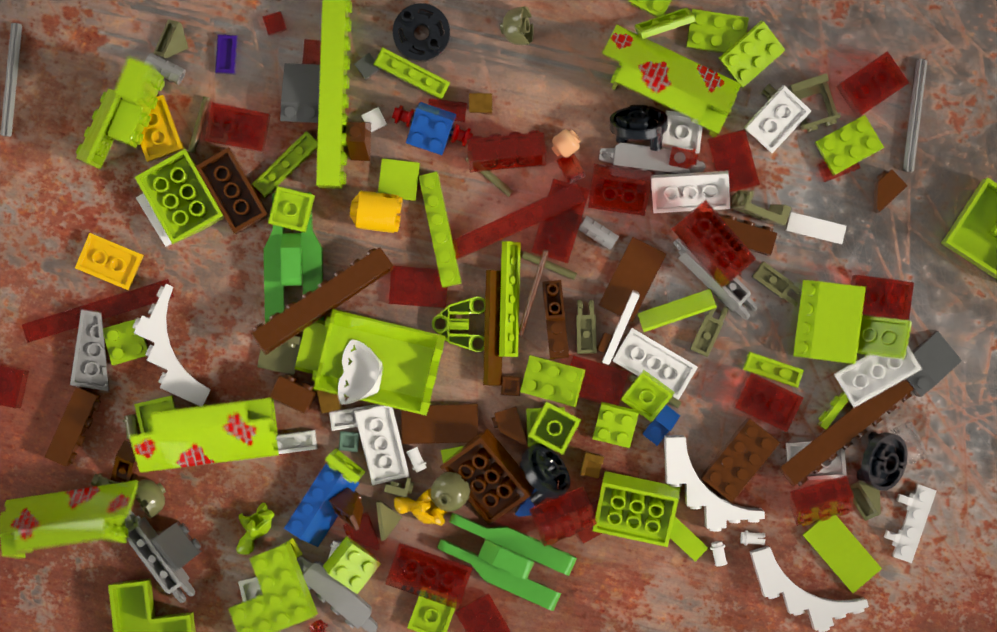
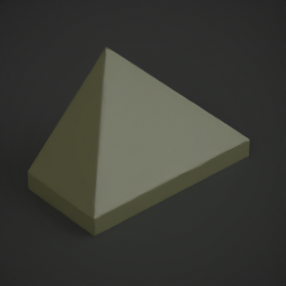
(172, 40)
(866, 500)
(387, 519)

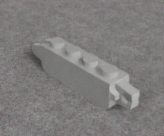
(643, 158)
(732, 294)
(140, 539)
(341, 598)

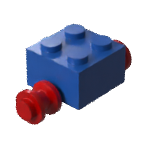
(431, 127)

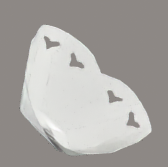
(362, 374)

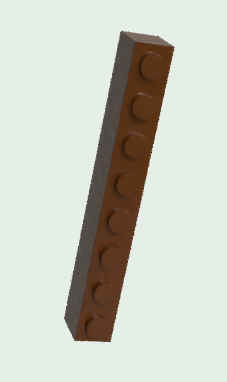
(322, 301)
(842, 432)

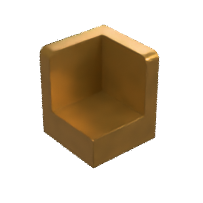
(480, 103)
(328, 401)
(591, 465)

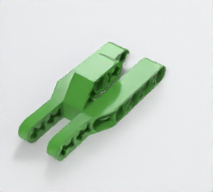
(286, 261)
(511, 569)

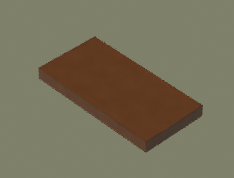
(634, 272)
(441, 424)

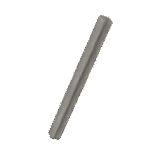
(11, 79)
(915, 114)

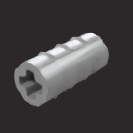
(166, 69)
(598, 232)

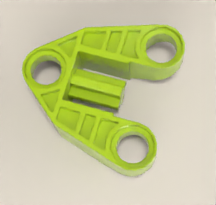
(460, 308)

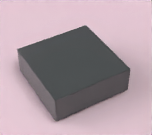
(366, 66)

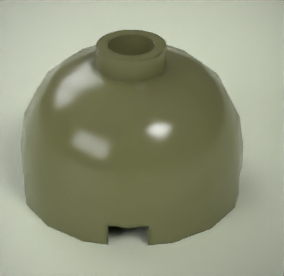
(517, 26)
(450, 492)
(150, 497)

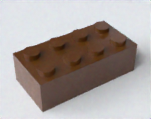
(232, 190)
(739, 459)

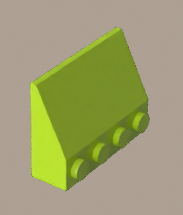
(96, 142)
(179, 197)
(829, 321)
(636, 509)

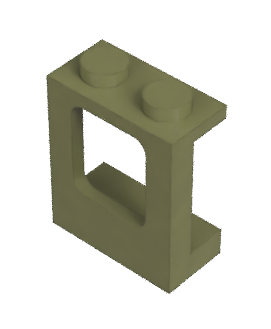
(814, 86)
(775, 215)

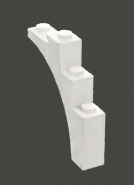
(155, 329)
(716, 510)
(820, 610)

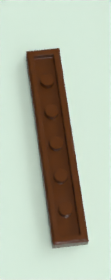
(492, 362)

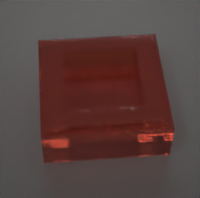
(274, 23)

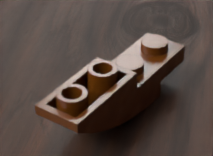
(555, 319)

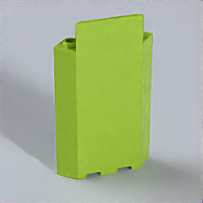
(407, 358)

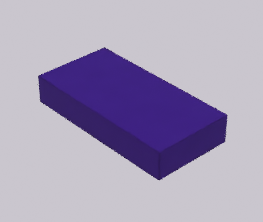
(226, 54)

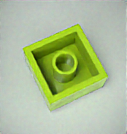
(554, 427)
(351, 565)

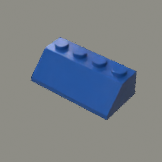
(315, 513)

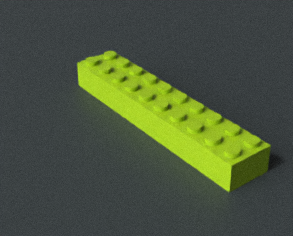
(333, 94)

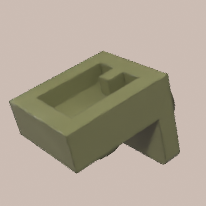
(395, 487)

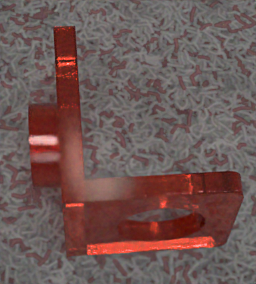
(690, 158)

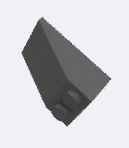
(300, 93)
(936, 361)
(177, 545)

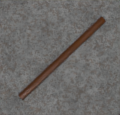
(533, 291)

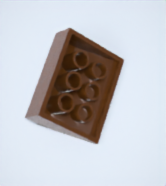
(492, 476)

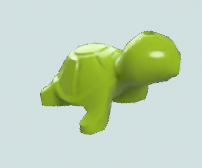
(255, 527)

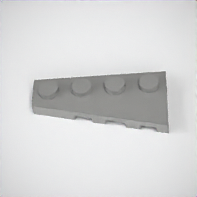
(90, 357)

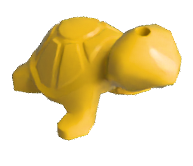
(422, 508)

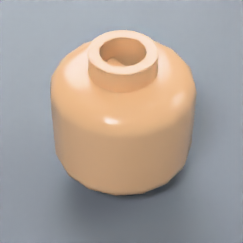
(565, 143)

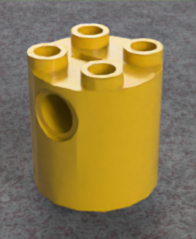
(376, 211)

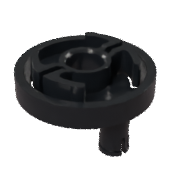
(409, 20)
(639, 123)
(883, 459)
(544, 471)

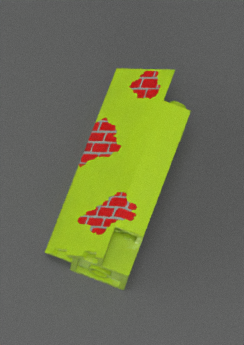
(671, 79)
(207, 435)
(66, 518)

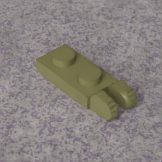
(776, 282)
(586, 329)
(708, 332)

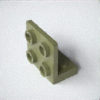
(282, 358)

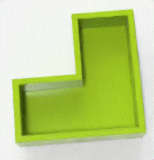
(138, 94)
(975, 229)
(284, 595)
(134, 610)

